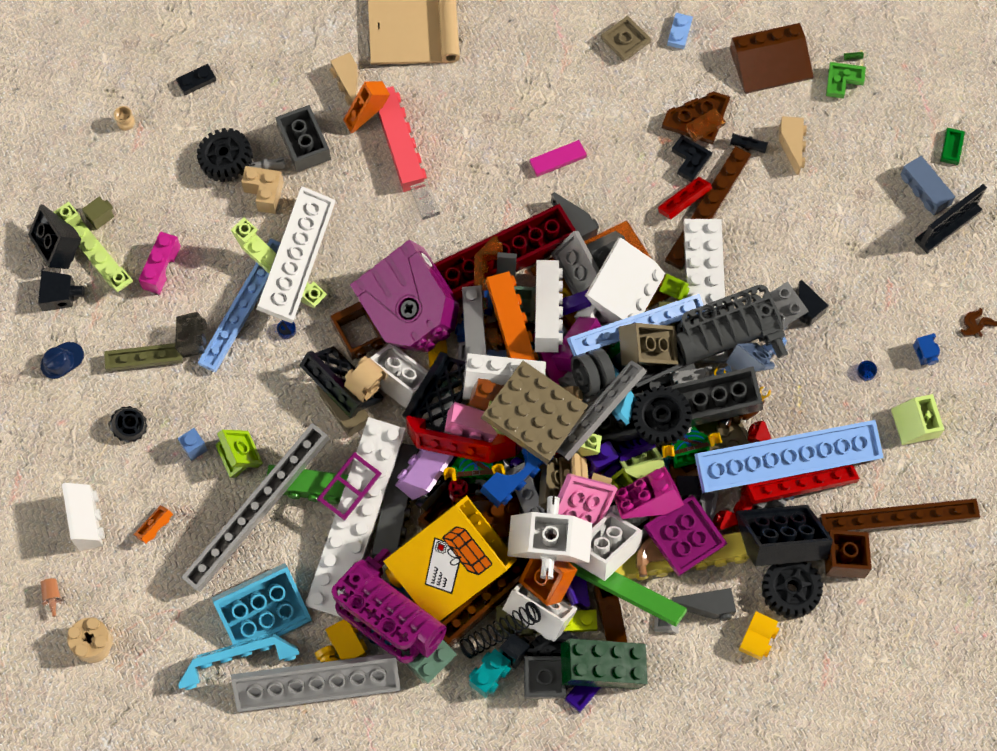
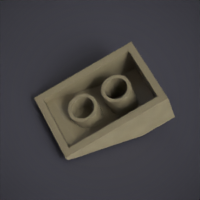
(648, 344)

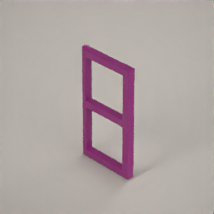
(360, 494)

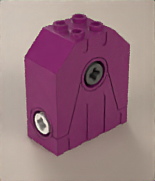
(408, 299)

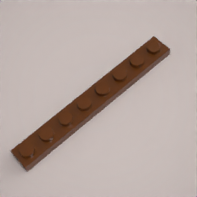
(712, 200)
(902, 516)

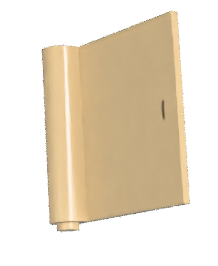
(413, 31)

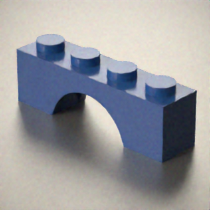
(501, 486)

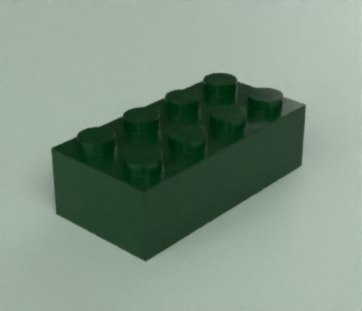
(603, 664)

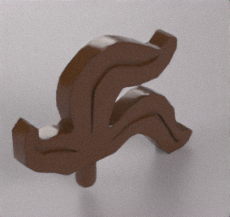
(973, 328)

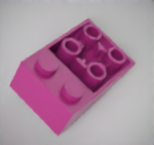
(649, 496)

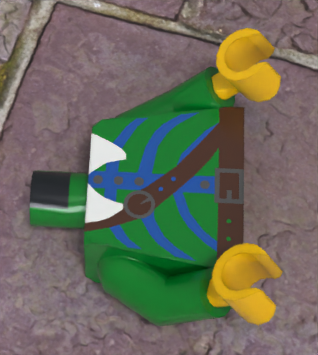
(692, 443)
(472, 470)

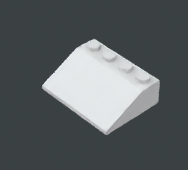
(624, 283)

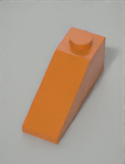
(366, 104)

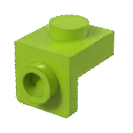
(674, 287)

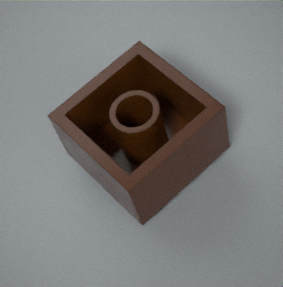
(849, 555)

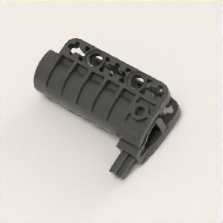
(730, 327)

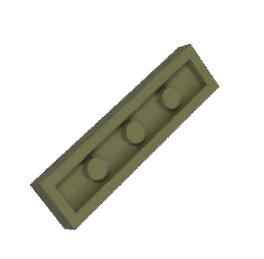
(142, 357)

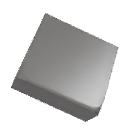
(662, 626)

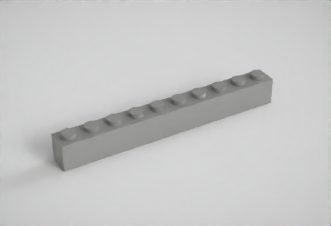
(255, 507)

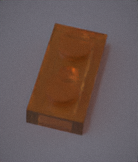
(705, 125)

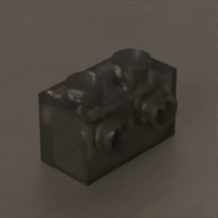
(190, 334)

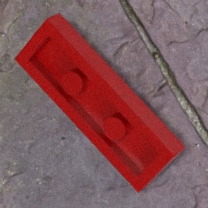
(684, 198)

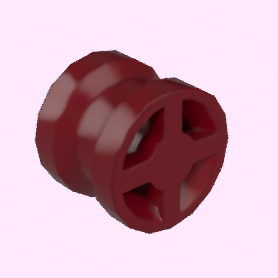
(458, 486)

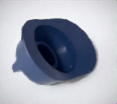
(61, 359)

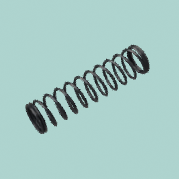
(529, 616)

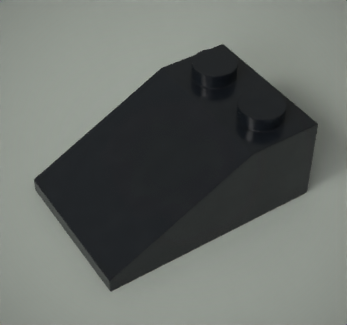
(54, 238)

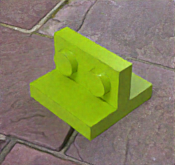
(237, 451)

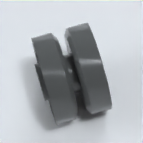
(592, 371)

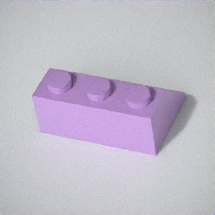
(422, 473)

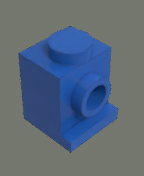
(927, 349)

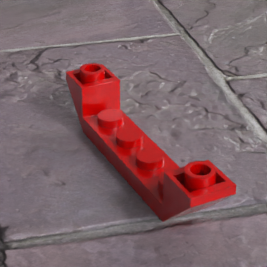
(459, 446)
(724, 519)

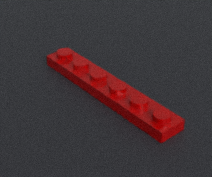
(801, 484)

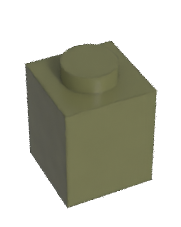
(98, 212)

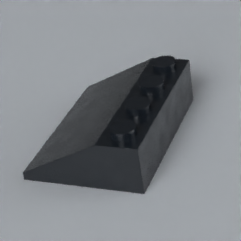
(783, 535)

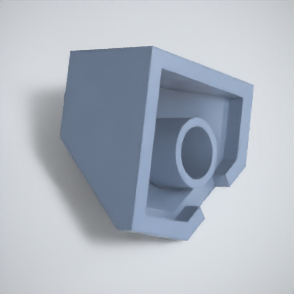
(750, 355)

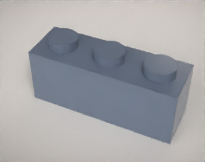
(927, 185)

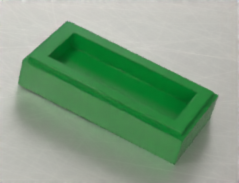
(952, 146)

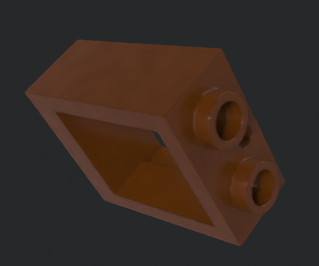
(348, 315)

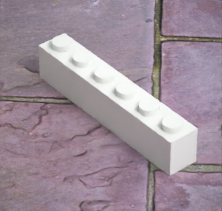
(547, 306)

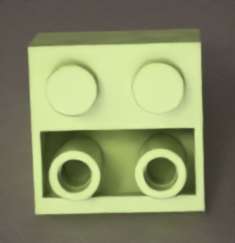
(918, 420)

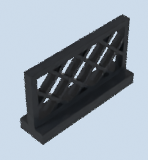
(951, 220)
(333, 384)
(431, 388)

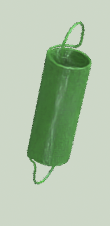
(855, 55)

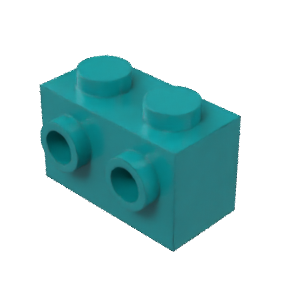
(490, 672)

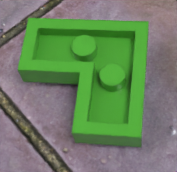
(840, 74)

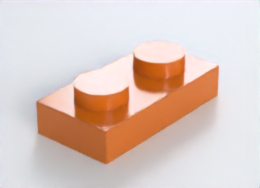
(153, 524)

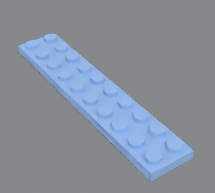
(788, 456)

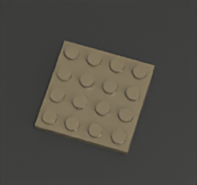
(534, 412)

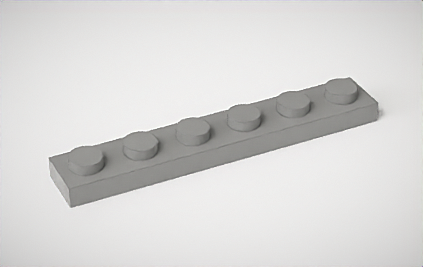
(601, 409)

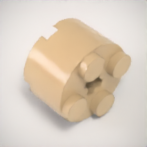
(365, 379)
(81, 633)

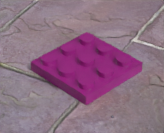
(685, 536)

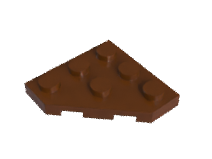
(678, 117)

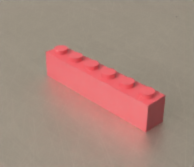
(400, 142)

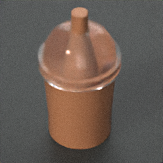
(50, 596)

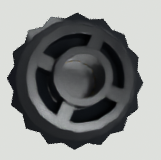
(128, 424)

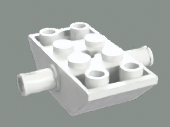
(530, 537)

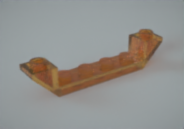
(487, 252)

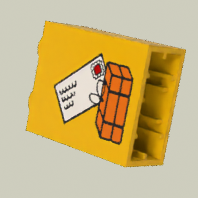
(449, 560)

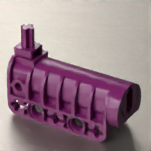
(386, 611)

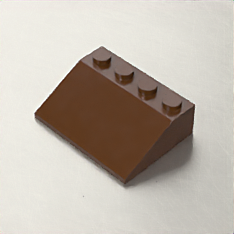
(771, 58)

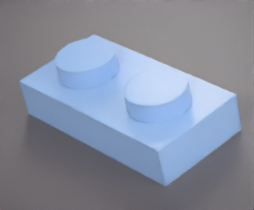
(679, 31)

